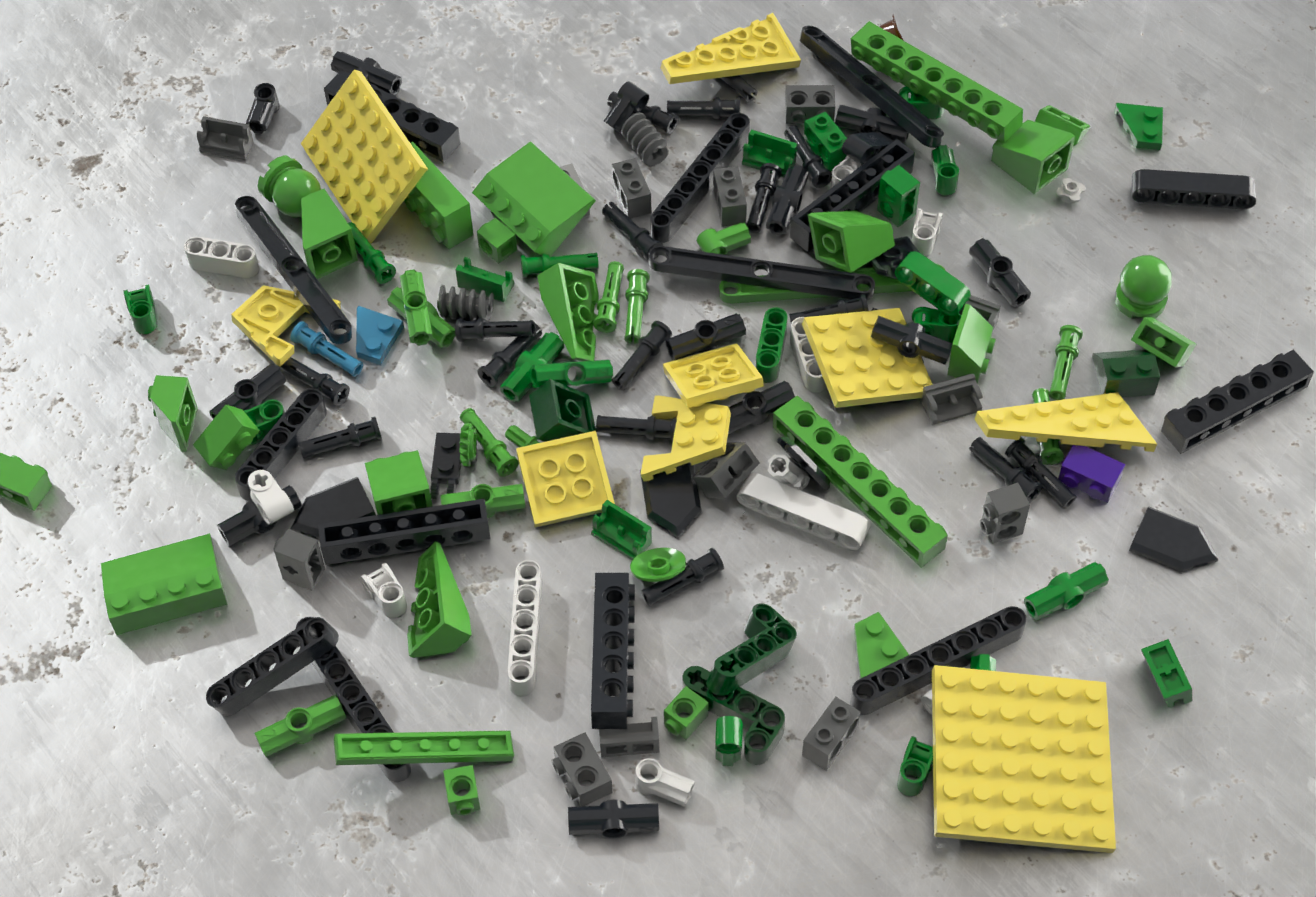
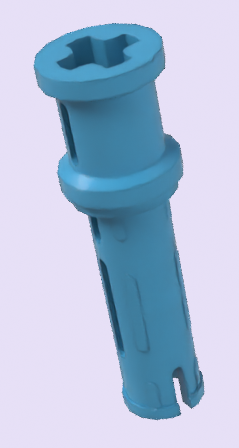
(317, 344)

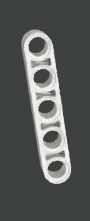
(804, 511)
(525, 638)

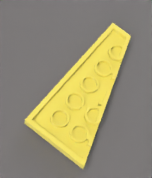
(738, 52)
(1074, 421)

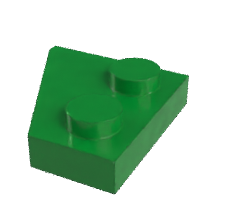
(1142, 124)

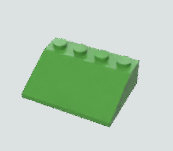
(534, 198)
(162, 584)

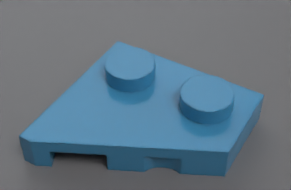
(375, 334)

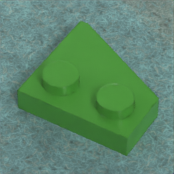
(876, 645)

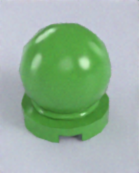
(286, 185)
(1143, 287)

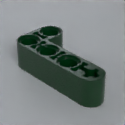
(767, 645)
(753, 722)

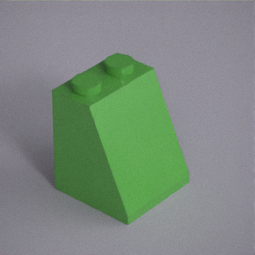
(1034, 154)
(325, 235)
(849, 238)
(398, 483)

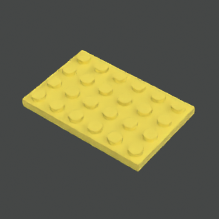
(363, 156)

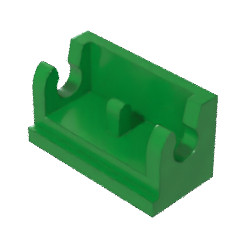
(769, 149)
(479, 279)
(621, 530)
(1168, 672)

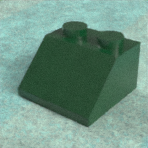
(1127, 372)
(560, 411)

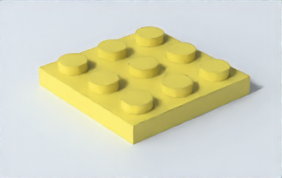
(713, 375)
(564, 478)

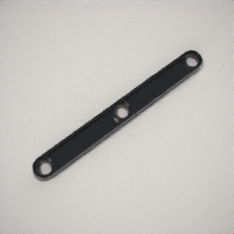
(872, 87)
(779, 276)
(301, 280)

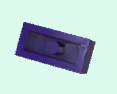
(1091, 472)

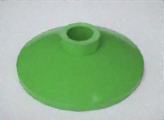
(658, 564)

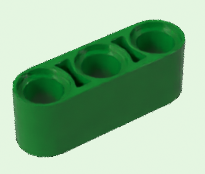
(932, 283)
(771, 344)

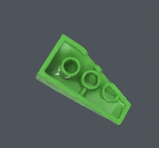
(571, 302)
(439, 609)

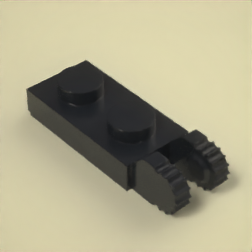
(445, 463)

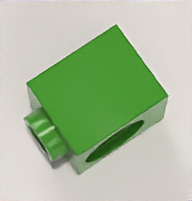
(496, 240)
(687, 702)
(459, 779)

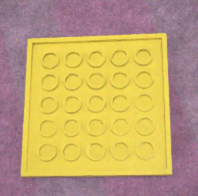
(1021, 759)

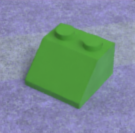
(971, 345)
(174, 408)

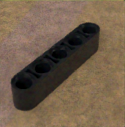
(1193, 189)
(286, 432)
(258, 667)

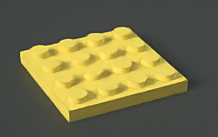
(859, 366)

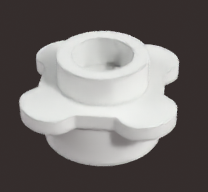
(1070, 190)

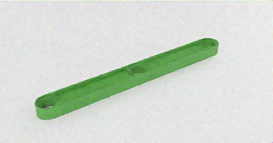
(751, 293)

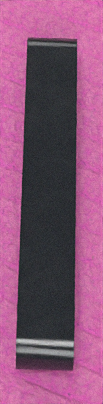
(699, 177)
(945, 649)
(356, 709)

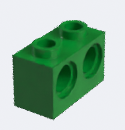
(825, 139)
(898, 195)

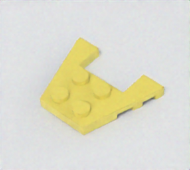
(267, 317)
(698, 435)

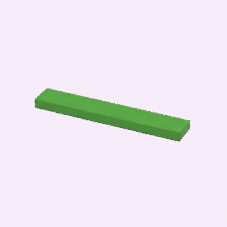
(423, 747)

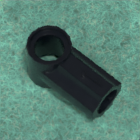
(630, 101)
(263, 108)

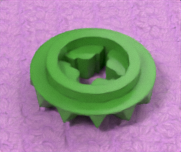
(468, 444)

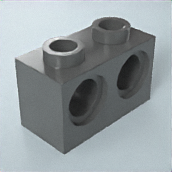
(808, 101)
(631, 188)
(729, 196)
(726, 471)
(1004, 513)
(831, 733)
(587, 768)

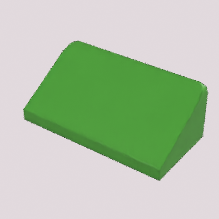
(1058, 119)

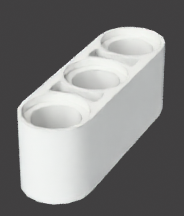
(221, 257)
(805, 358)

